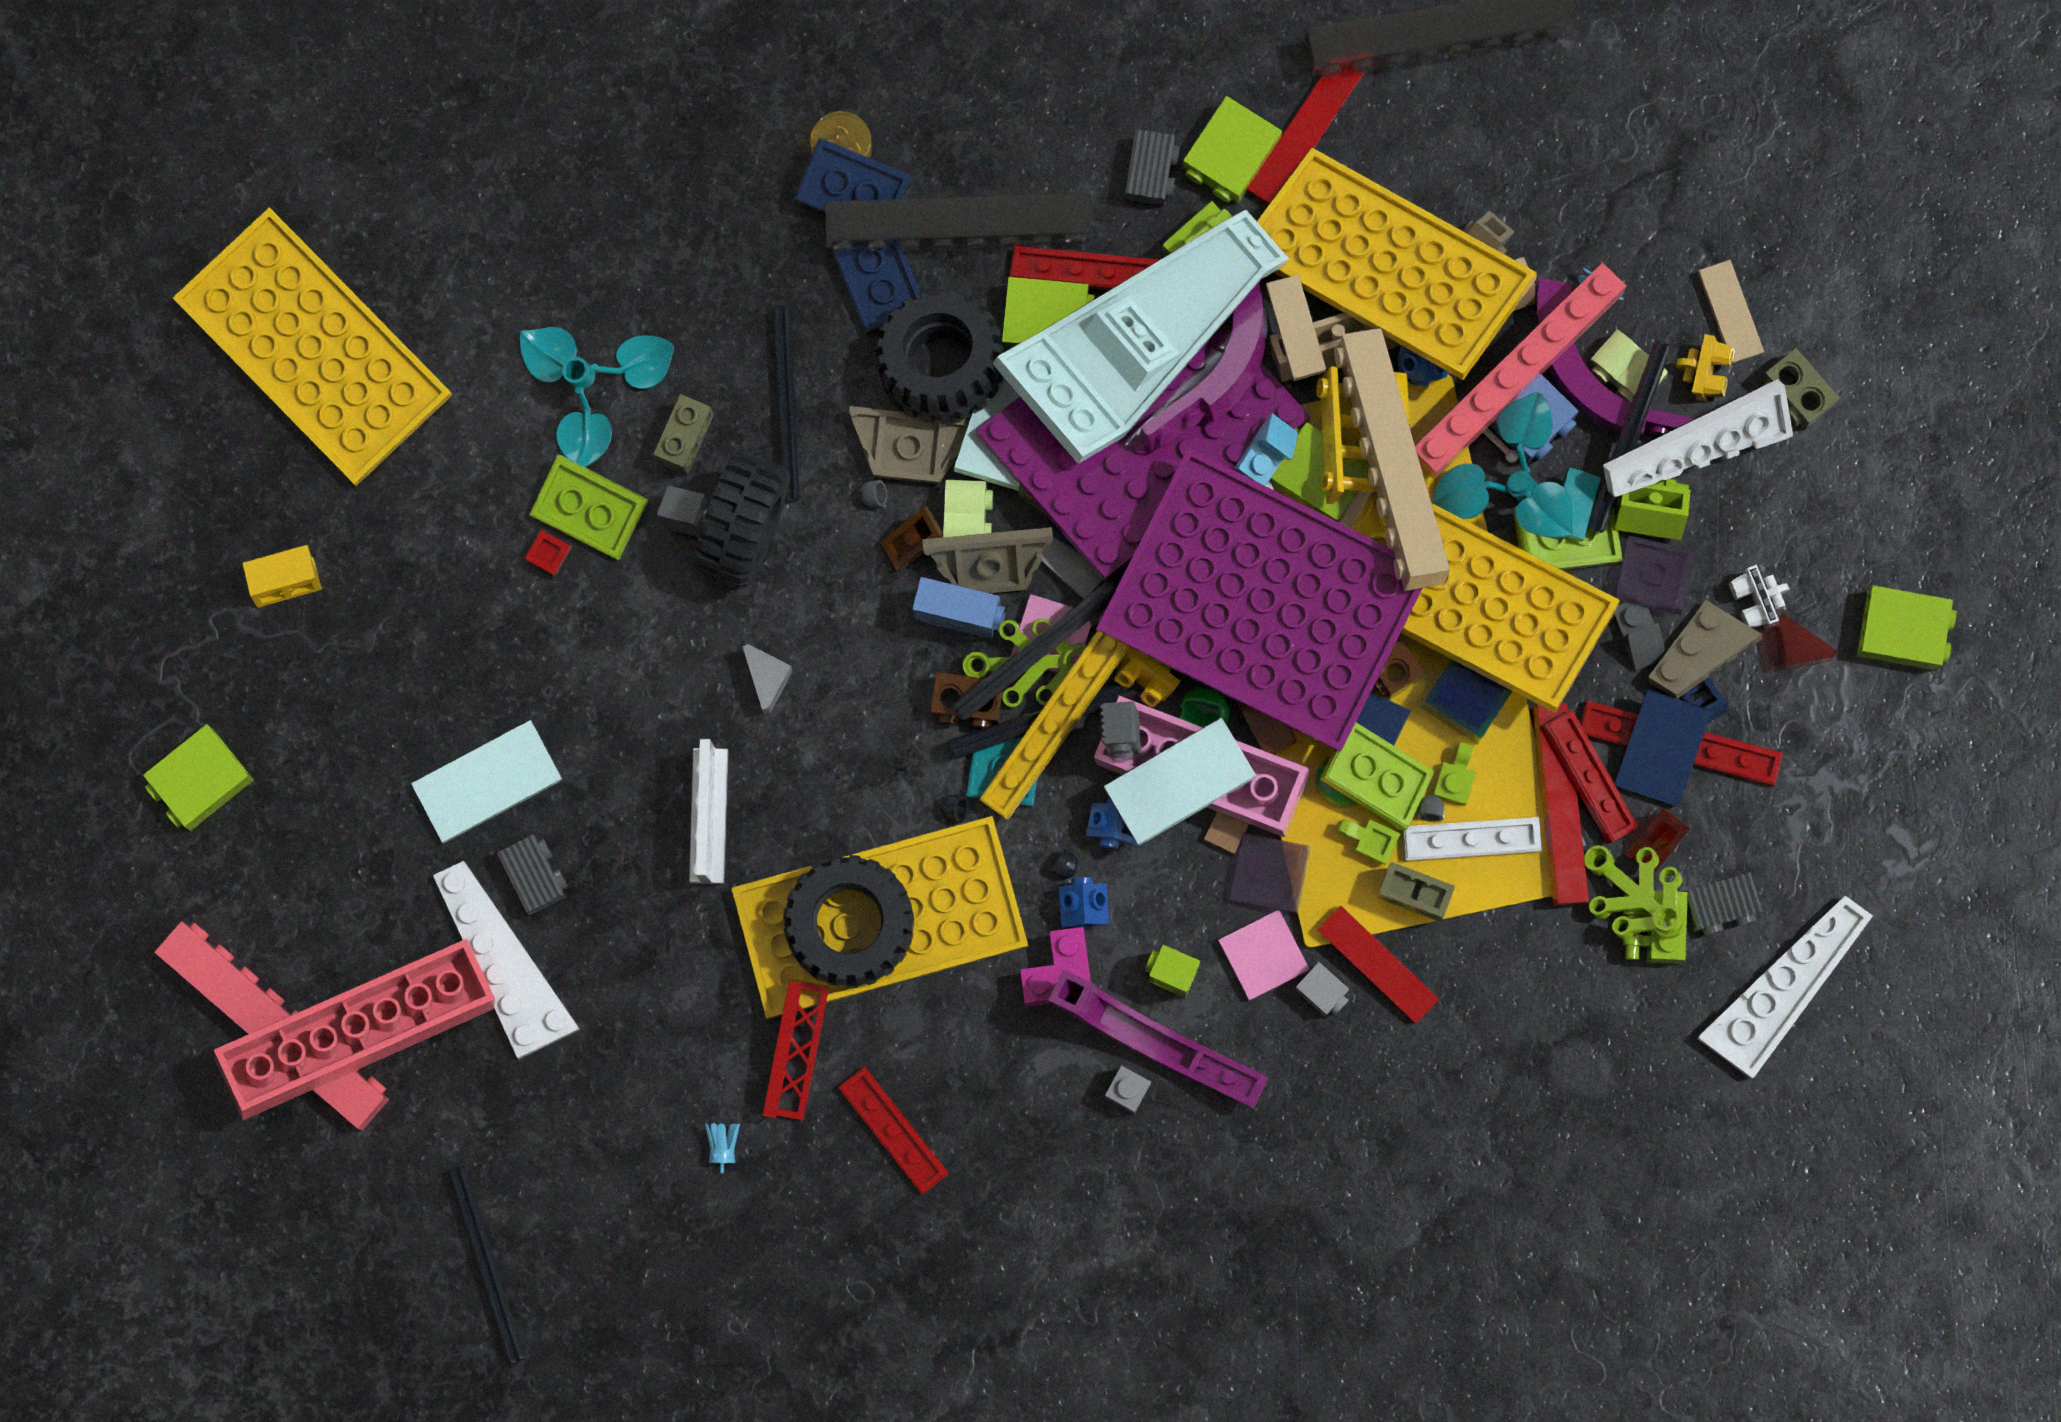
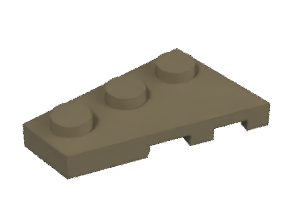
(1701, 648)

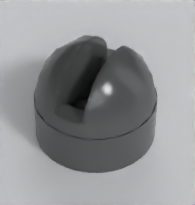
(874, 493)
(1431, 809)

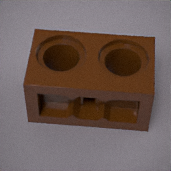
(1405, 660)
(961, 685)

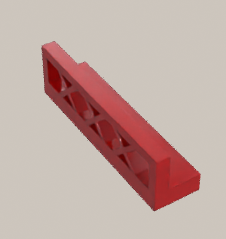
(783, 1046)

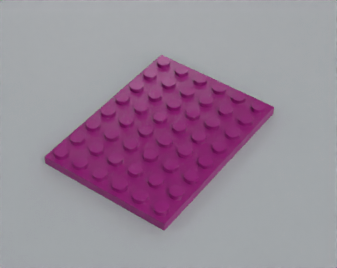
(1115, 493)
(1261, 600)

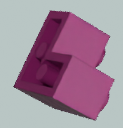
(1068, 954)

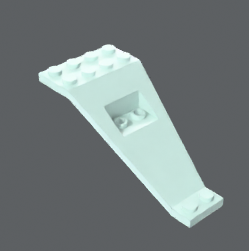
(1121, 351)

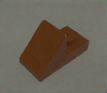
(906, 542)

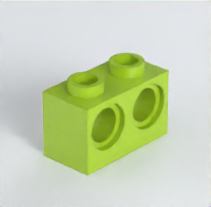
(1172, 970)

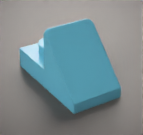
(1269, 447)

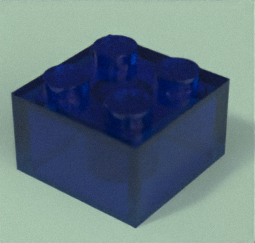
(1466, 701)

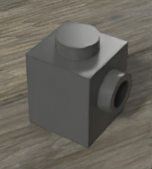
(683, 511)

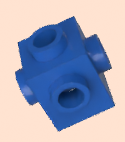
(1417, 368)
(1108, 826)
(1083, 904)

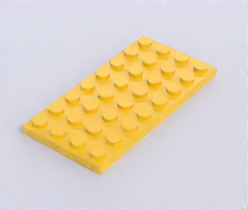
(1393, 263)
(312, 346)
(1503, 610)
(957, 899)

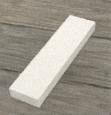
(1472, 839)

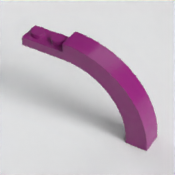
(1226, 381)
(1582, 387)
(1156, 1042)

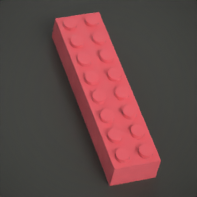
(354, 1029)

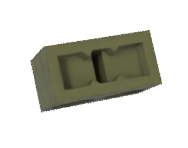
(1807, 384)
(683, 434)
(1415, 891)

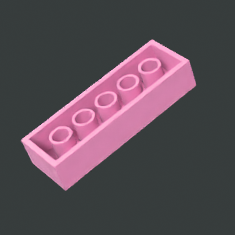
(1262, 802)

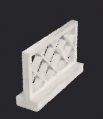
(708, 814)

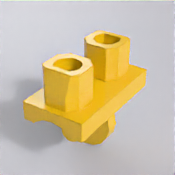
(1711, 354)
(1149, 674)

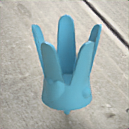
(721, 1149)

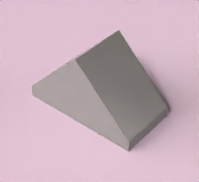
(768, 676)

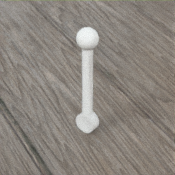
(1510, 455)

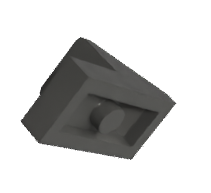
(1639, 635)

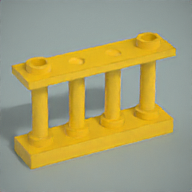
(1333, 480)

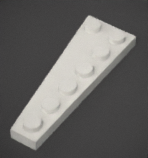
(1745, 422)
(523, 997)
(1770, 1006)

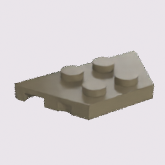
(906, 446)
(991, 559)

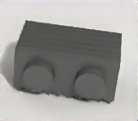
(1150, 167)
(1121, 730)
(532, 874)
(1723, 903)

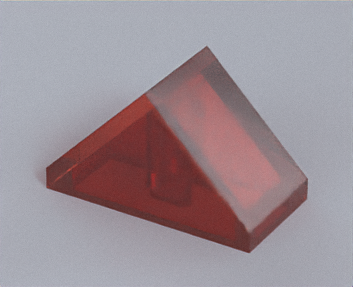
(1799, 646)
(1660, 835)

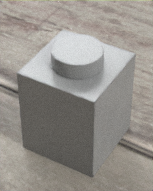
(1323, 990)
(1127, 1089)

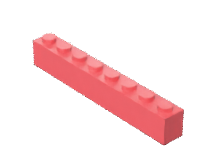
(1519, 370)
(252, 1009)

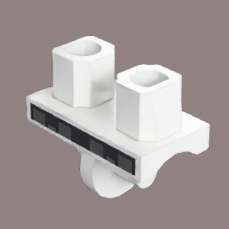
(1752, 584)

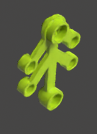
(1061, 660)
(1638, 896)

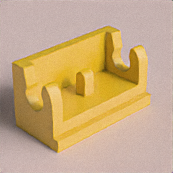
(282, 576)

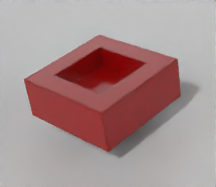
(548, 553)

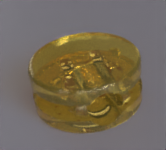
(845, 130)

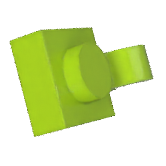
(1456, 780)
(1373, 841)

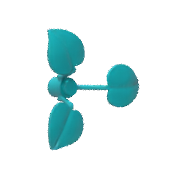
(553, 352)
(1542, 507)

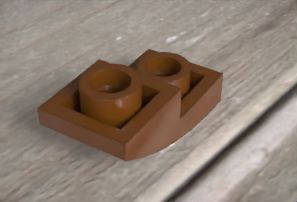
(1269, 733)

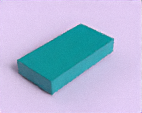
(1582, 491)

